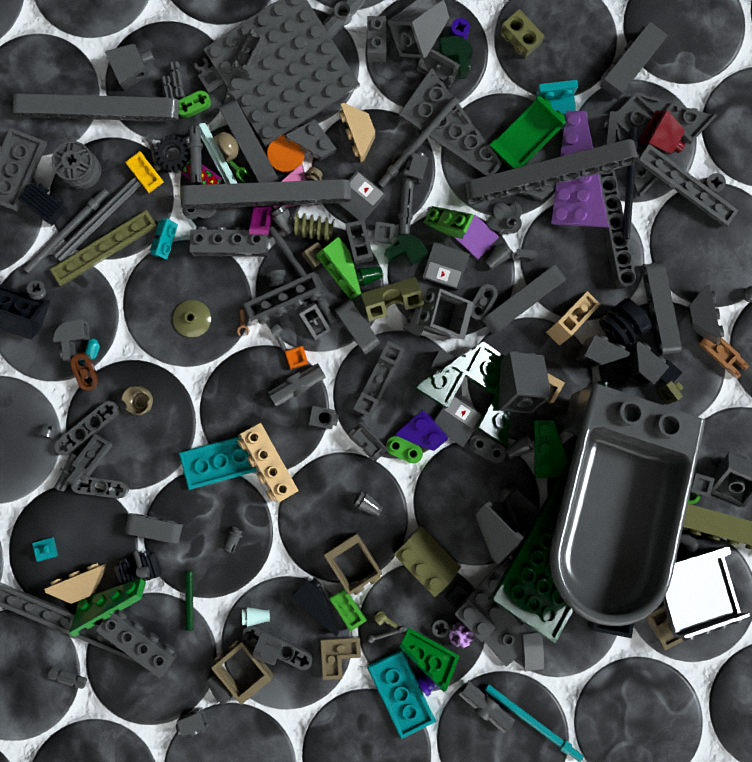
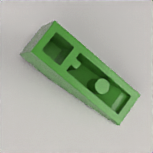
(339, 264)

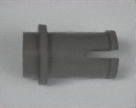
(232, 540)

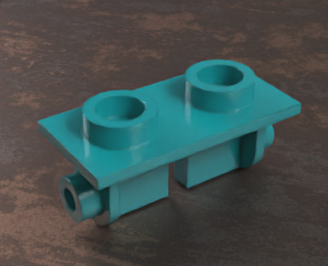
(166, 230)

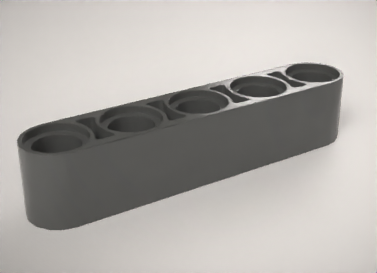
(248, 142)
(524, 299)
(661, 308)

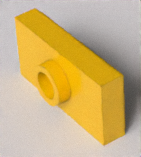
(144, 172)

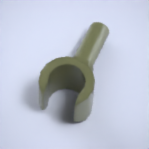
(381, 617)

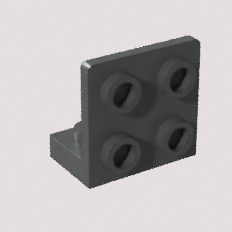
(602, 128)

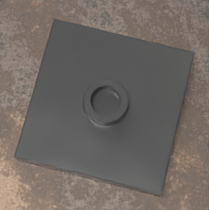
(506, 639)

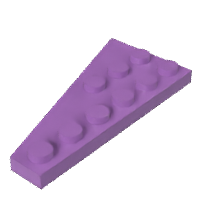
(581, 199)

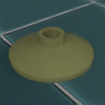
(198, 325)

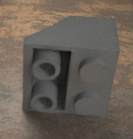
(599, 351)
(644, 365)

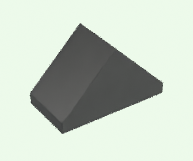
(314, 321)

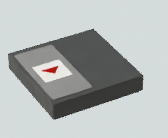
(364, 197)
(446, 266)
(458, 421)

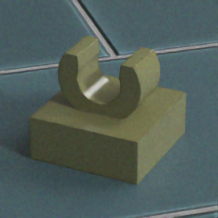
(670, 392)

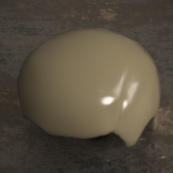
(227, 145)
(137, 400)

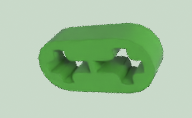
(193, 104)

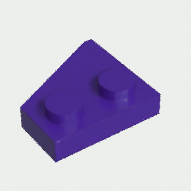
(423, 432)

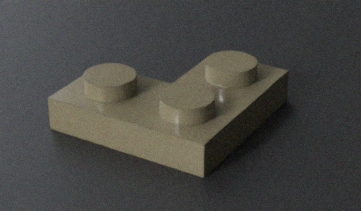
(335, 650)

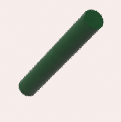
(189, 600)

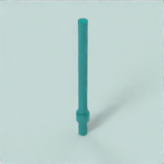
(564, 745)

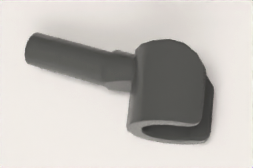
(276, 331)
(142, 572)

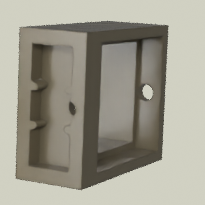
(357, 587)
(239, 694)

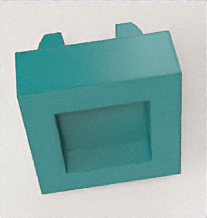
(45, 549)

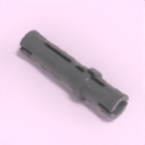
(195, 155)
(406, 205)

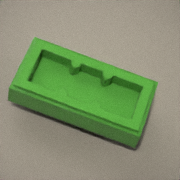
(347, 609)

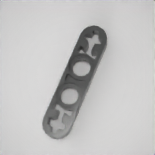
(88, 430)
(301, 652)

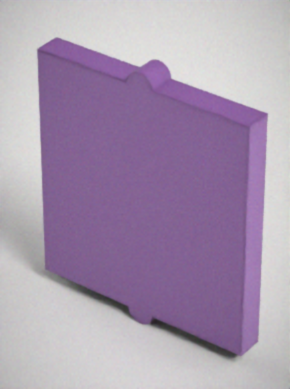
(478, 238)

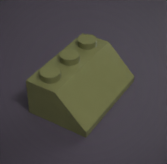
(427, 561)

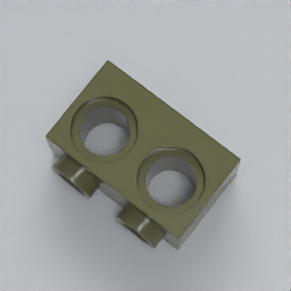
(525, 31)

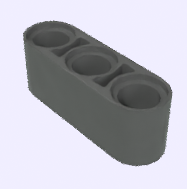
(357, 326)
(153, 528)

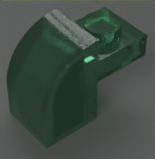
(459, 51)
(409, 246)

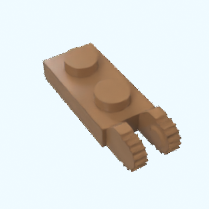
(724, 355)

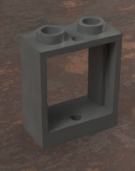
(462, 310)

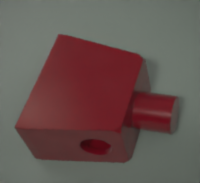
(663, 133)

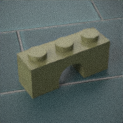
(403, 292)

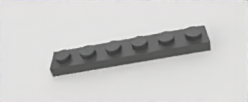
(687, 185)

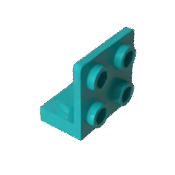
(559, 94)

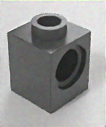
(317, 411)

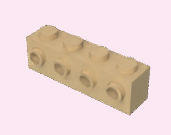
(268, 463)

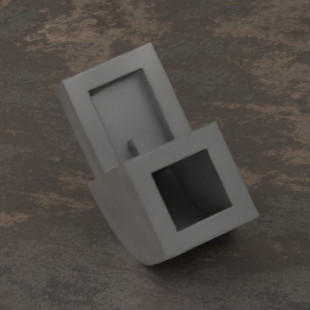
(68, 334)

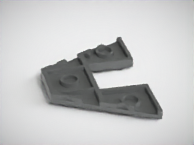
(637, 114)

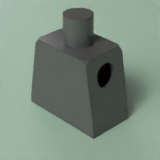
(129, 64)

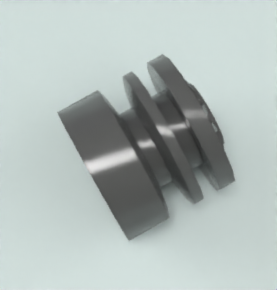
(81, 174)

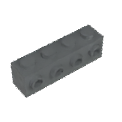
(634, 59)
(228, 242)
(284, 298)
(137, 643)

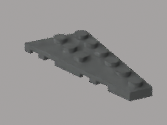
(454, 131)

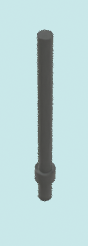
(393, 169)
(92, 203)
(322, 304)

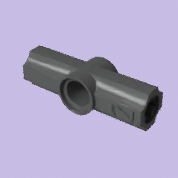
(335, 22)
(297, 384)
(486, 707)

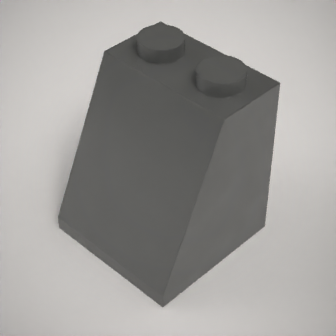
(418, 27)
(523, 382)

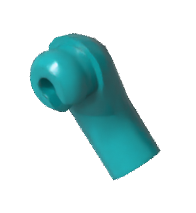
(91, 349)

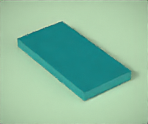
(215, 463)
(401, 693)

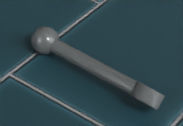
(149, 138)
(402, 630)

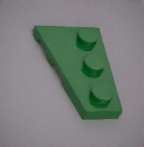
(548, 450)
(430, 657)

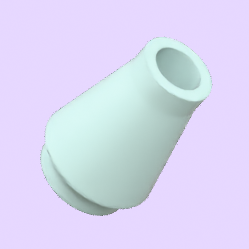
(254, 616)

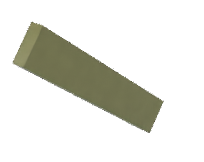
(103, 248)

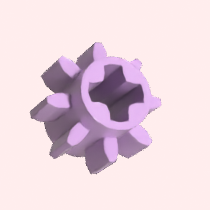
(460, 635)

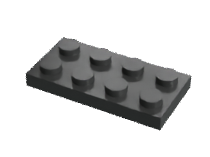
(18, 164)

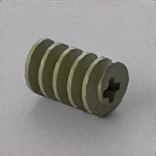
(313, 227)

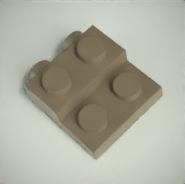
(660, 625)

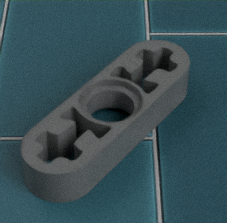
(114, 483)

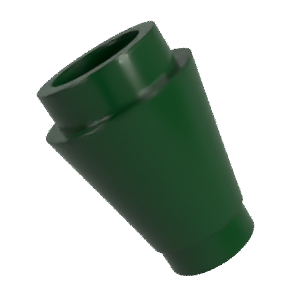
(368, 275)

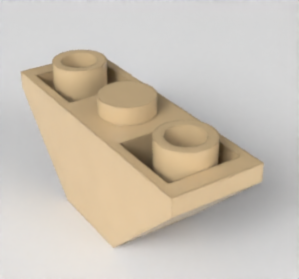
(359, 129)
(78, 585)

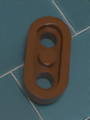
(85, 370)

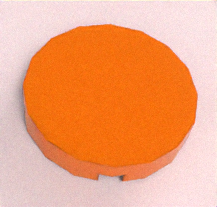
(285, 156)

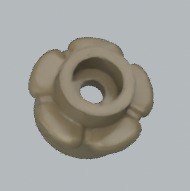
(313, 174)

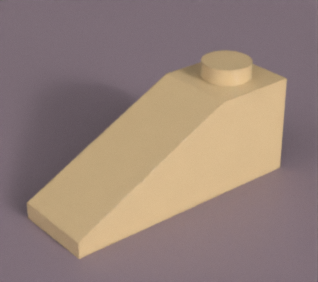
(573, 318)

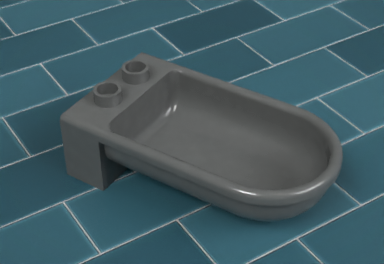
(622, 504)

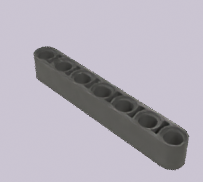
(614, 251)

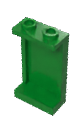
(528, 134)

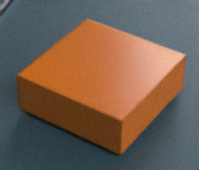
(296, 357)

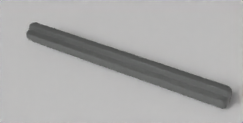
(97, 219)

